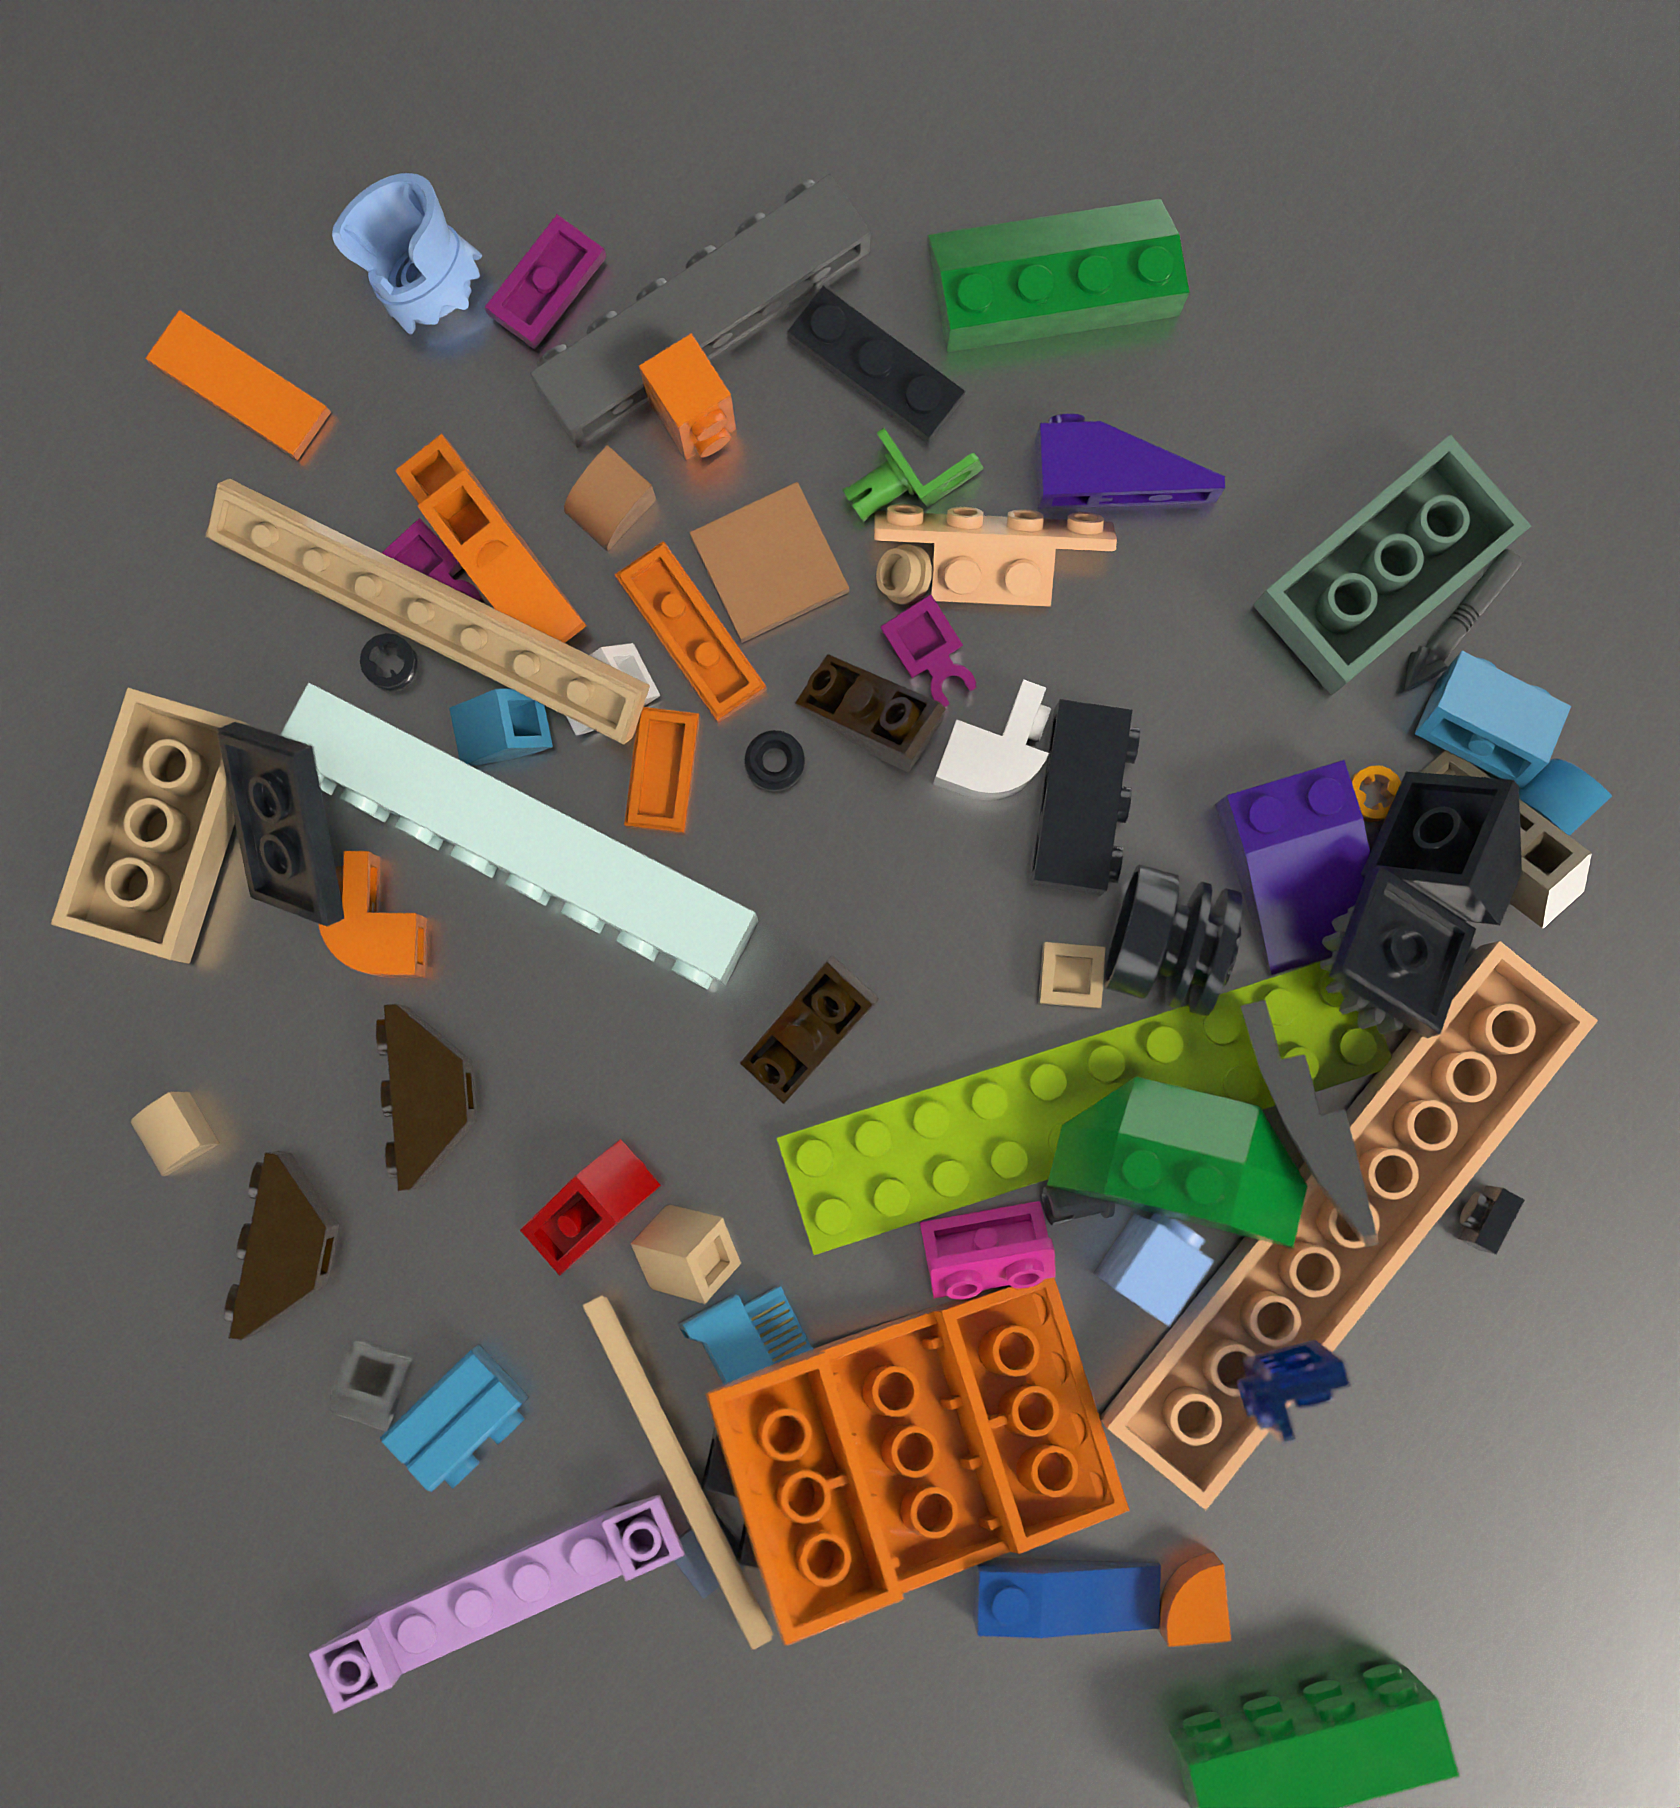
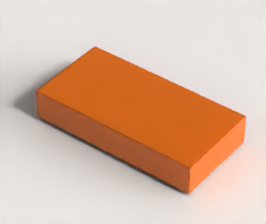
(662, 770)

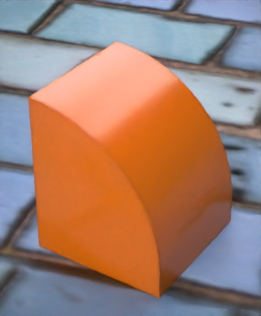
(1195, 1603)

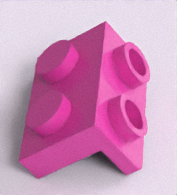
(988, 1250)

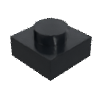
(1489, 1218)

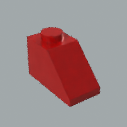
(590, 1206)

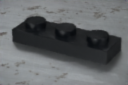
(875, 364)

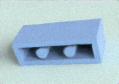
(1155, 1264)

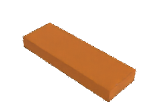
(238, 385)
(690, 632)

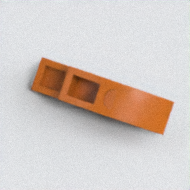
(486, 541)

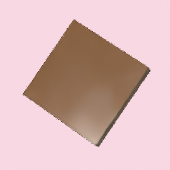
(769, 562)

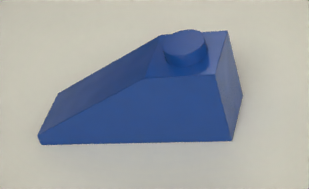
(1064, 1597)

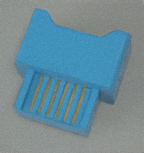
(747, 1335)

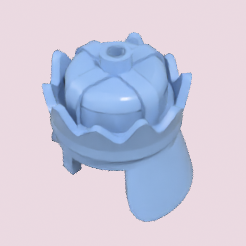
(408, 249)

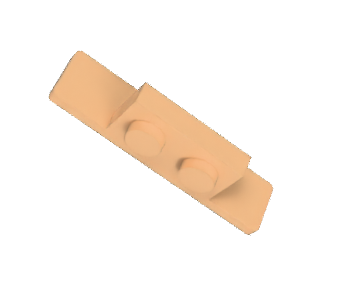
(993, 555)

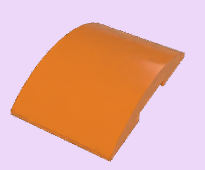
(914, 1453)

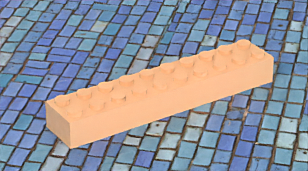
(1418, 1143)

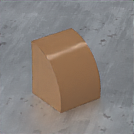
(608, 498)

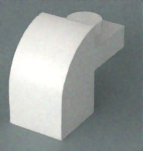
(995, 765)

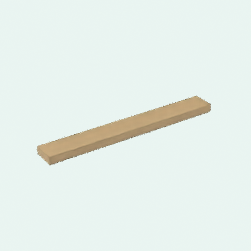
(427, 611)

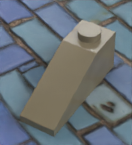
(1552, 861)

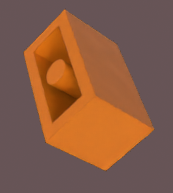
(689, 398)

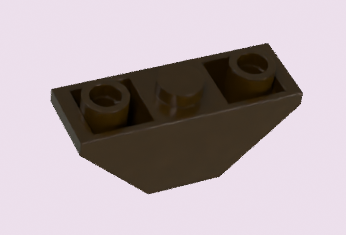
(872, 711)
(809, 1029)
(425, 1095)
(283, 1247)

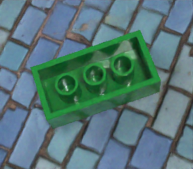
(1318, 1748)

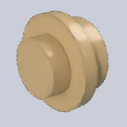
(904, 574)

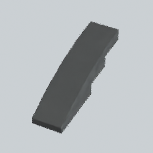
(1320, 1139)

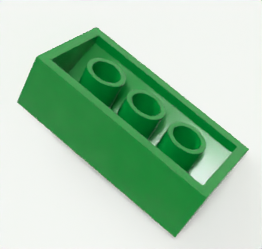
(1058, 274)

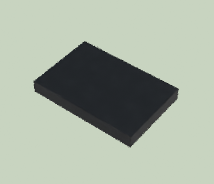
(281, 822)

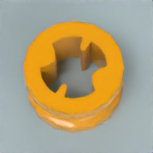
(1389, 789)

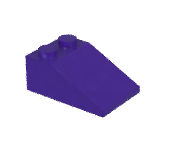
(1297, 859)

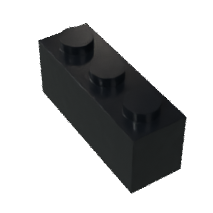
(1084, 798)

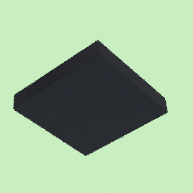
(1403, 952)

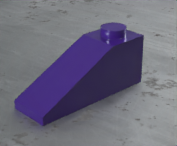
(1105, 467)

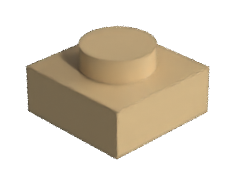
(1071, 975)

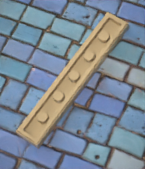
(678, 1472)

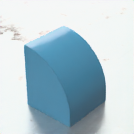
(499, 727)
(1564, 795)

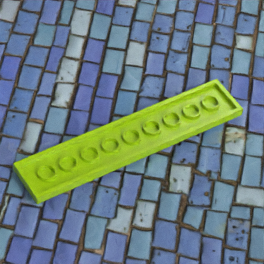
(1006, 1121)

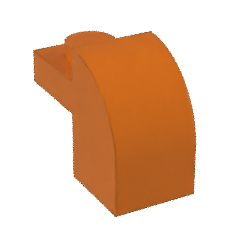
(369, 939)

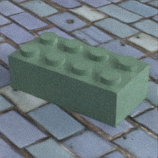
(1391, 564)

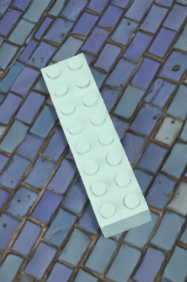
(532, 842)

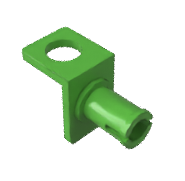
(897, 476)

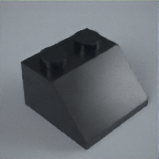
(1454, 842)

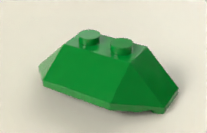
(1184, 1160)

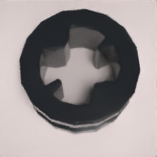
(405, 653)

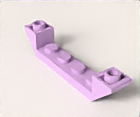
(495, 1596)

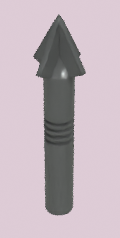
(1429, 660)

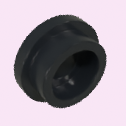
(766, 743)

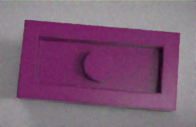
(545, 281)

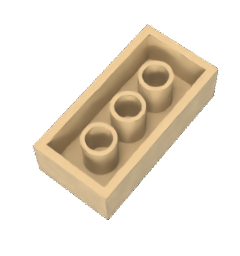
(152, 831)

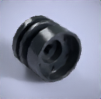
(1174, 940)

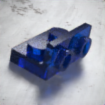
(1293, 1373)

